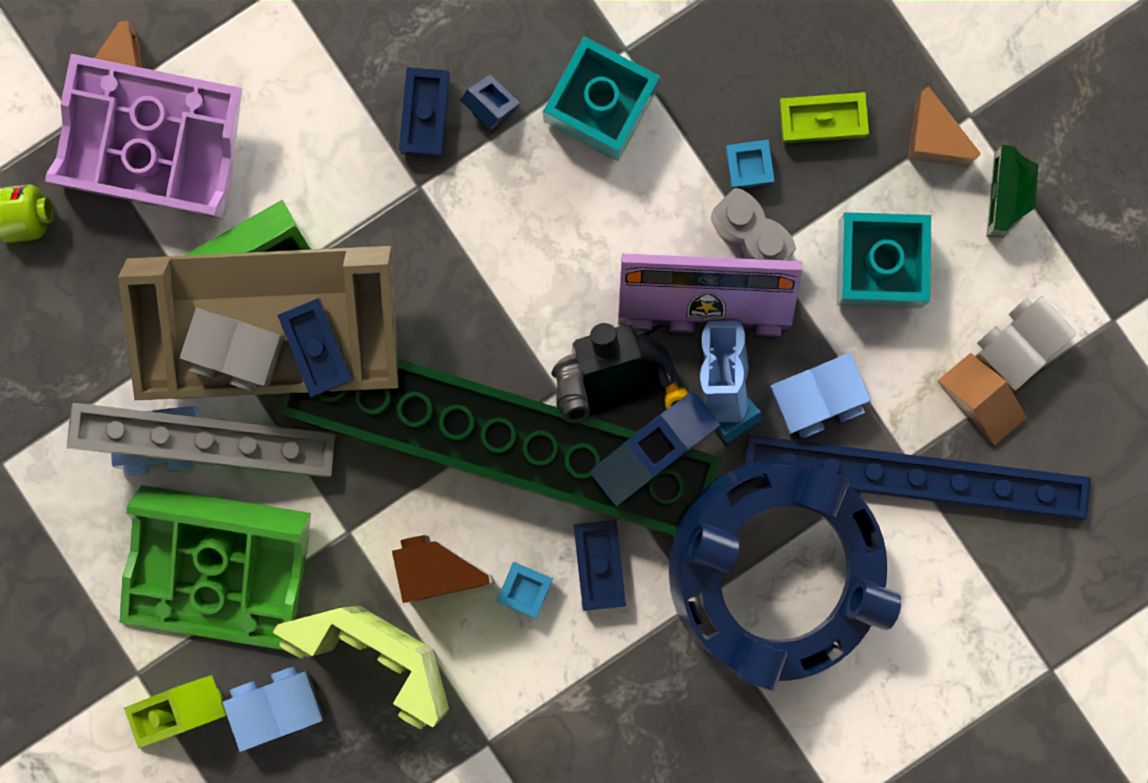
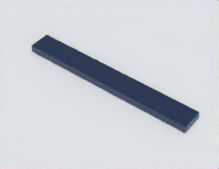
(934, 478)

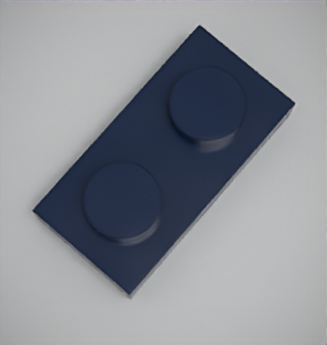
(424, 112)
(315, 347)
(599, 565)

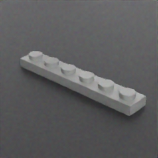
(200, 440)

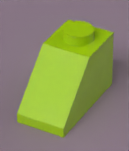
(175, 711)

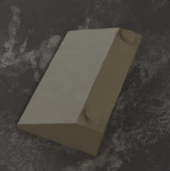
(255, 288)

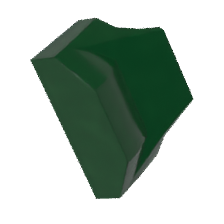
(1011, 190)

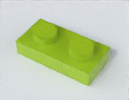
(823, 117)

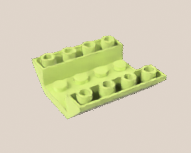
(422, 695)

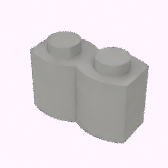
(744, 224)
(1026, 342)
(231, 348)

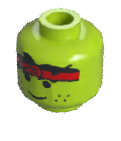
(24, 213)

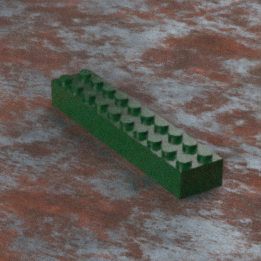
(503, 441)

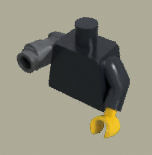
(611, 370)

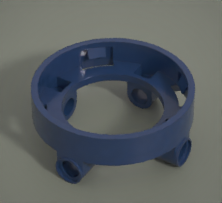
(707, 549)

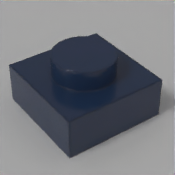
(489, 101)

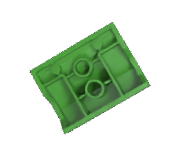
(213, 566)

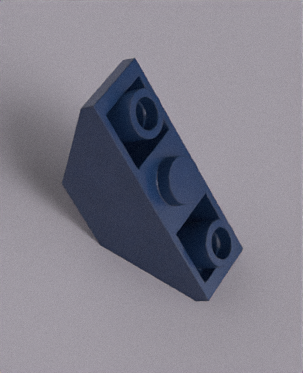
(654, 448)

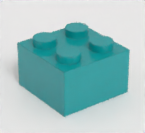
(601, 98)
(884, 260)

